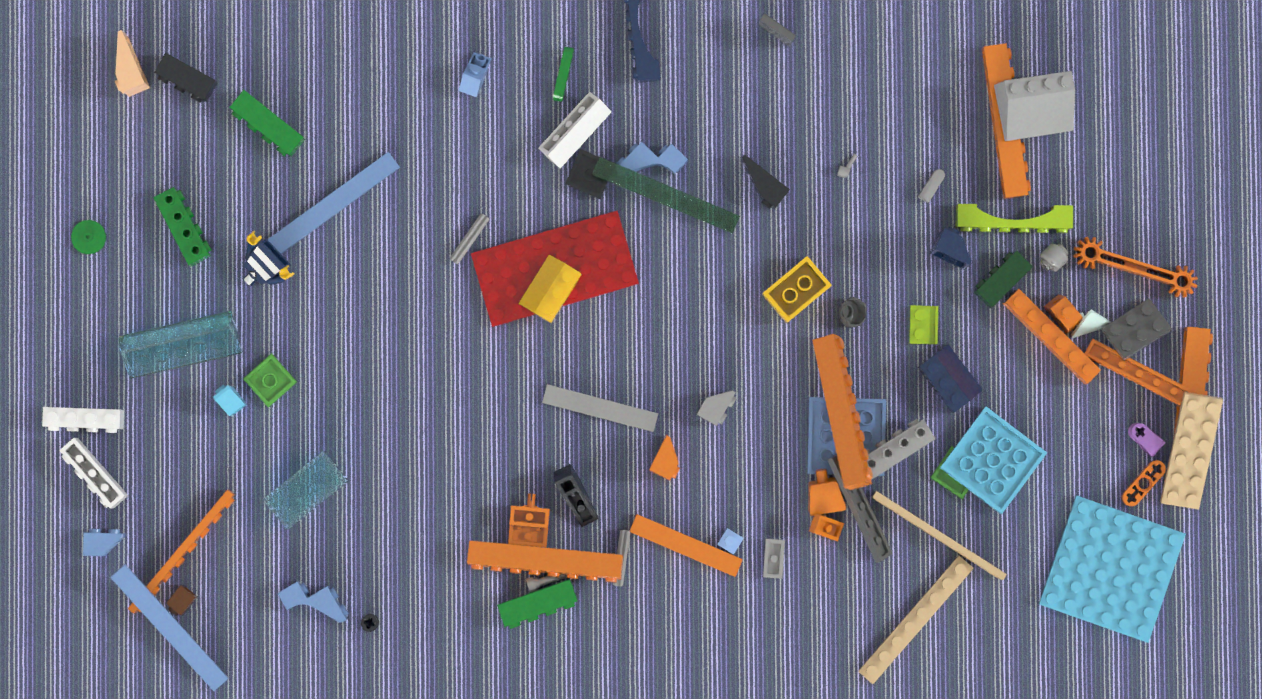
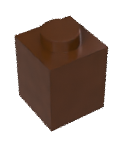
(181, 600)

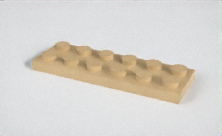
(1191, 450)

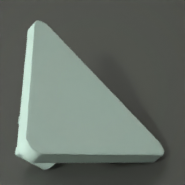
(1091, 322)

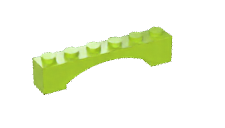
(970, 217)

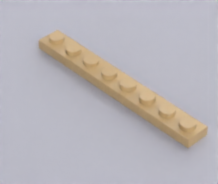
(915, 619)

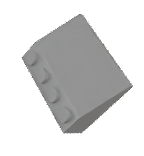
(1036, 105)

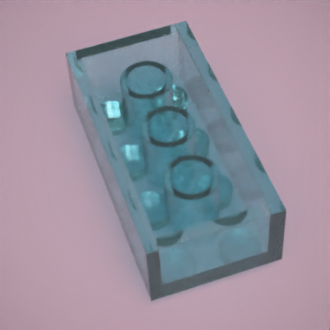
(306, 490)

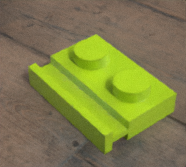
(923, 325)

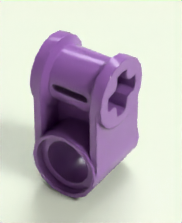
(1148, 440)

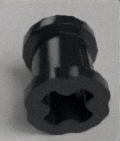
(375, 619)

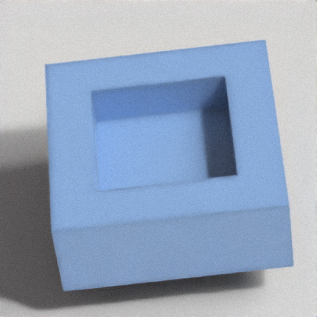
(730, 541)

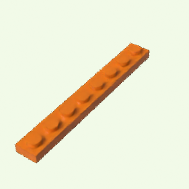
(188, 545)

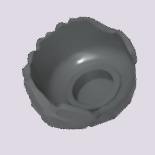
(852, 312)

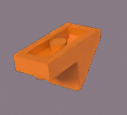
(826, 527)

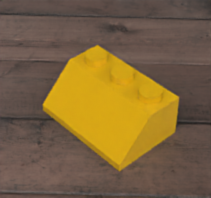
(550, 288)

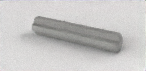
(469, 238)
(623, 550)

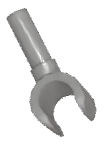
(844, 171)

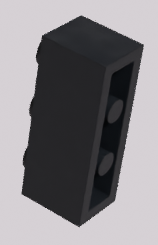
(185, 78)

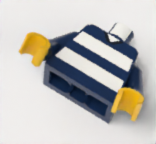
(264, 262)

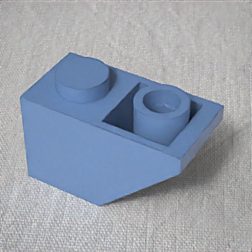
(474, 74)
(100, 543)

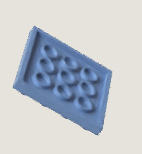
(820, 436)

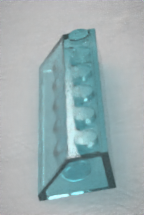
(180, 344)

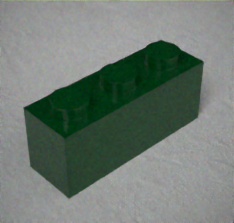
(1002, 279)

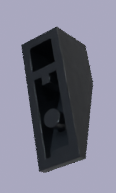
(767, 186)
(575, 495)

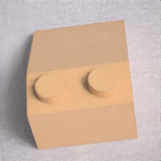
(128, 69)

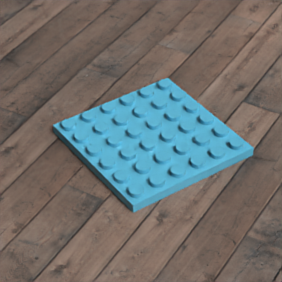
(1112, 569)

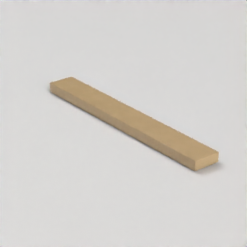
(938, 535)

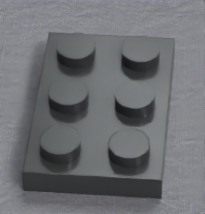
(1136, 329)

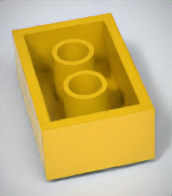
(796, 289)

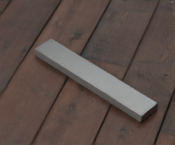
(600, 408)

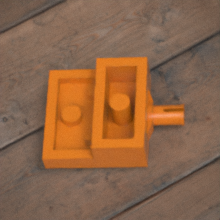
(529, 524)

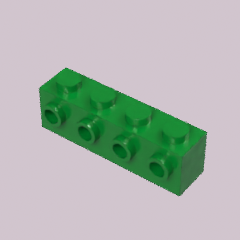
(182, 226)

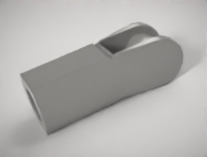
(931, 185)

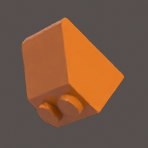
(666, 460)

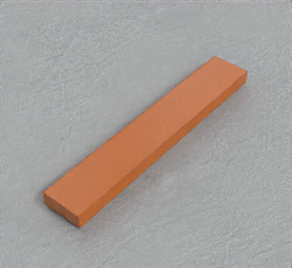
(1136, 372)
(686, 545)

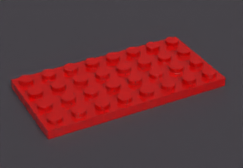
(590, 246)

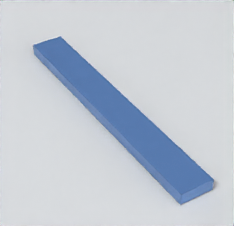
(334, 203)
(169, 627)

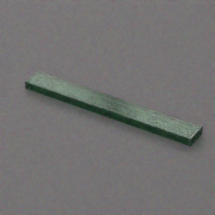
(665, 194)

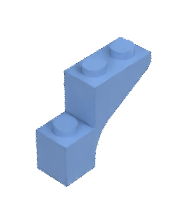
(642, 157)
(323, 600)

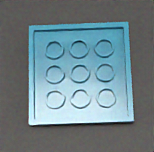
(993, 460)

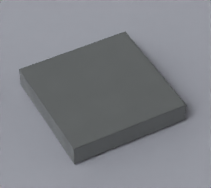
(777, 30)

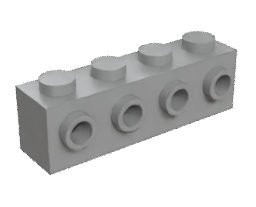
(899, 447)

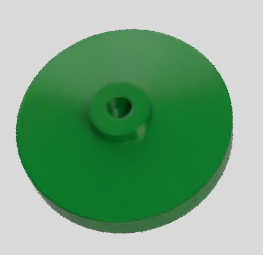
(88, 237)

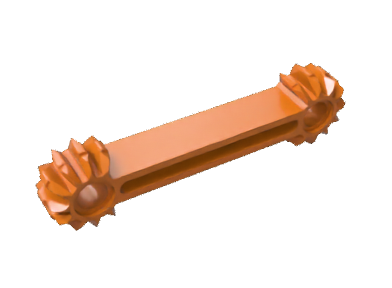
(1135, 267)

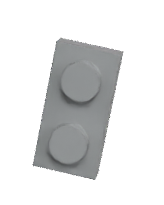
(773, 558)

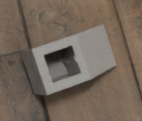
(715, 406)

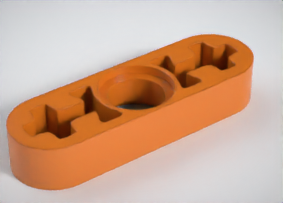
(1149, 469)

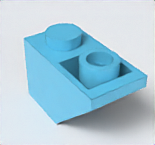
(229, 399)

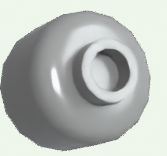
(1054, 257)

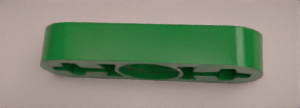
(563, 74)

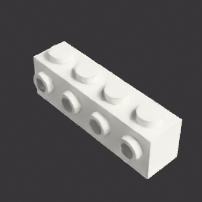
(574, 130)
(83, 418)
(93, 472)

